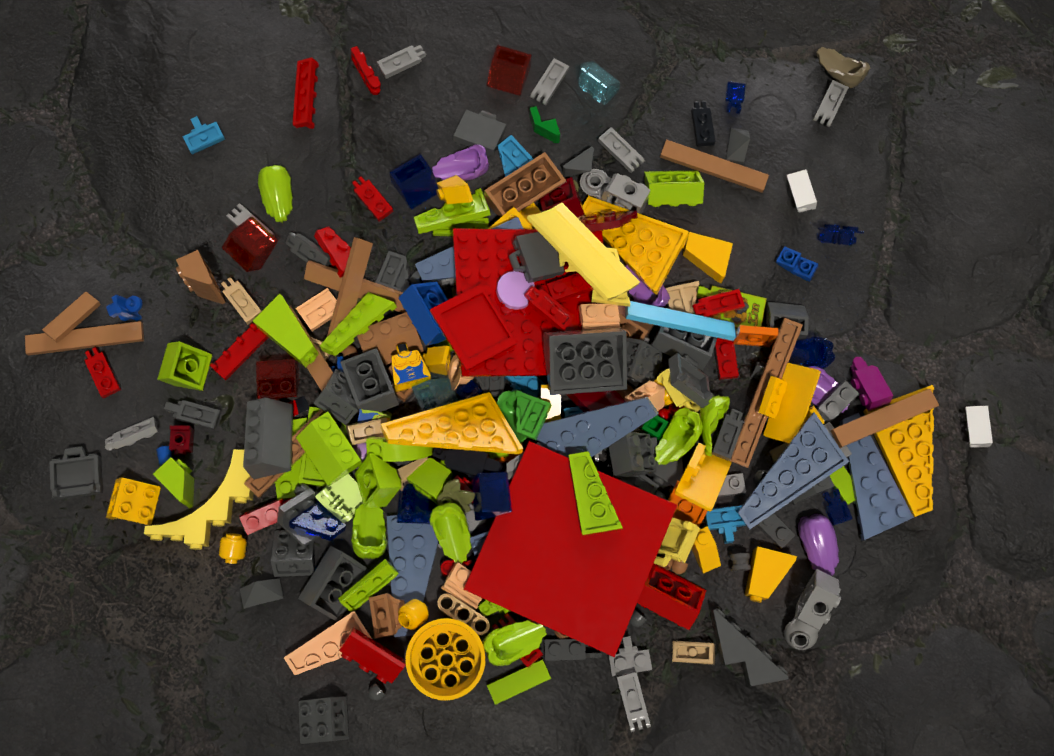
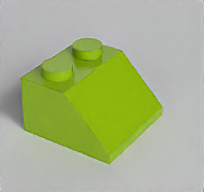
(184, 366)
(177, 479)
(377, 482)

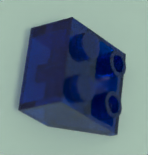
(414, 181)

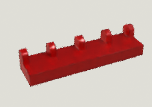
(305, 93)
(239, 352)

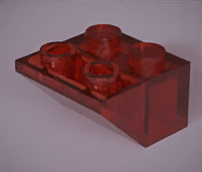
(509, 70)
(250, 245)
(277, 378)

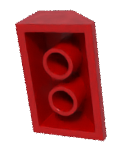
(672, 597)
(372, 656)

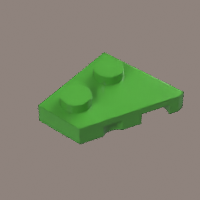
(530, 414)

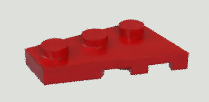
(335, 247)

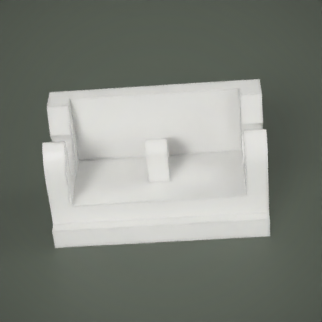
(802, 191)
(978, 426)

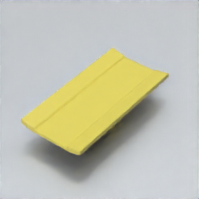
(583, 252)

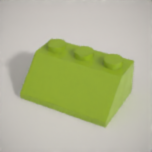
(674, 188)
(328, 449)

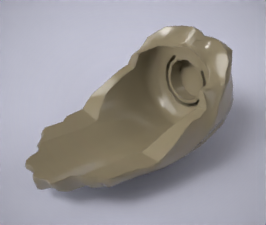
(841, 68)

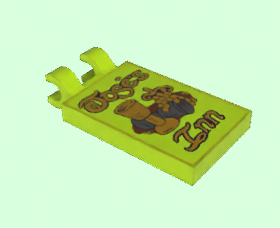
(750, 315)

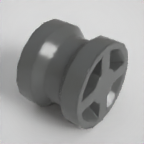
(740, 562)

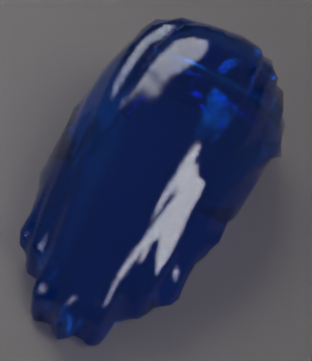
(813, 352)

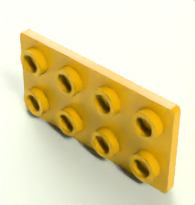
(788, 401)
(703, 478)

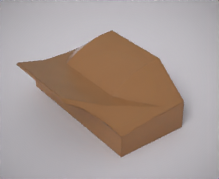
(385, 614)

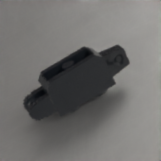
(467, 461)

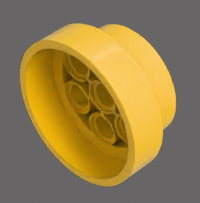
(427, 637)

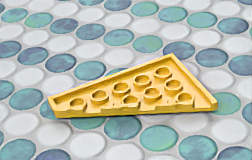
(643, 243)
(461, 425)
(909, 456)

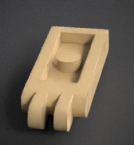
(241, 300)

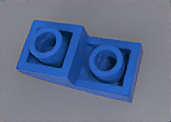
(797, 265)

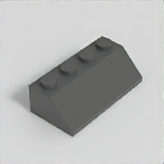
(268, 437)

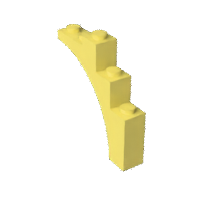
(217, 510)

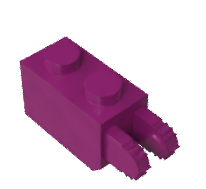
(870, 385)

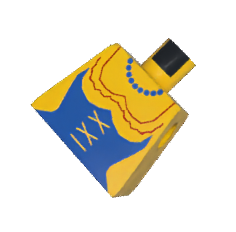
(408, 369)

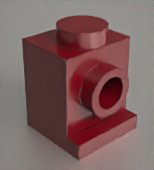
(186, 445)

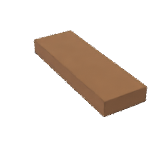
(71, 317)

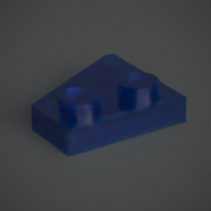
(318, 522)

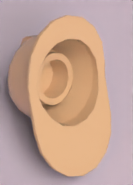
(455, 373)

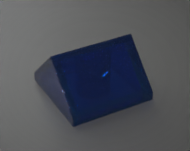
(491, 495)

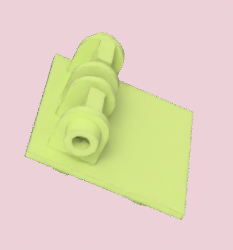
(341, 498)

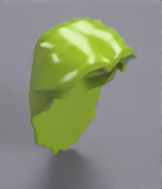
(276, 191)
(710, 416)
(679, 436)
(451, 531)
(368, 532)
(513, 642)

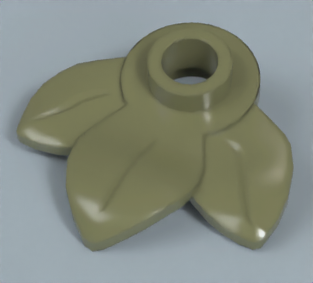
(453, 494)

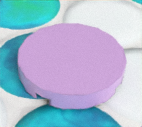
(512, 289)

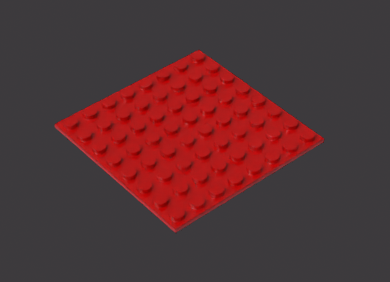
(483, 260)
(552, 573)

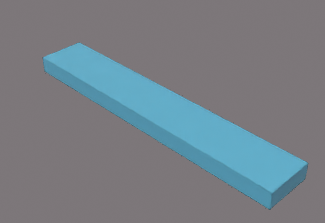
(680, 320)

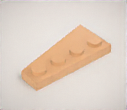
(324, 646)

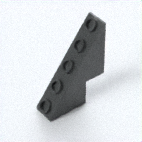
(666, 474)
(737, 648)

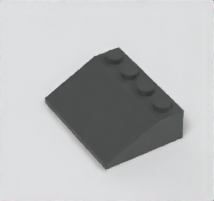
(586, 360)

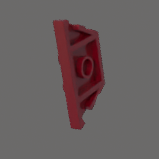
(608, 220)

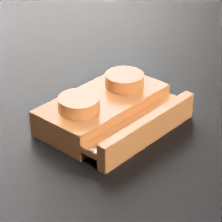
(318, 309)
(599, 316)
(455, 584)

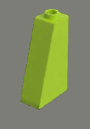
(284, 329)

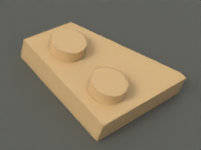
(683, 297)

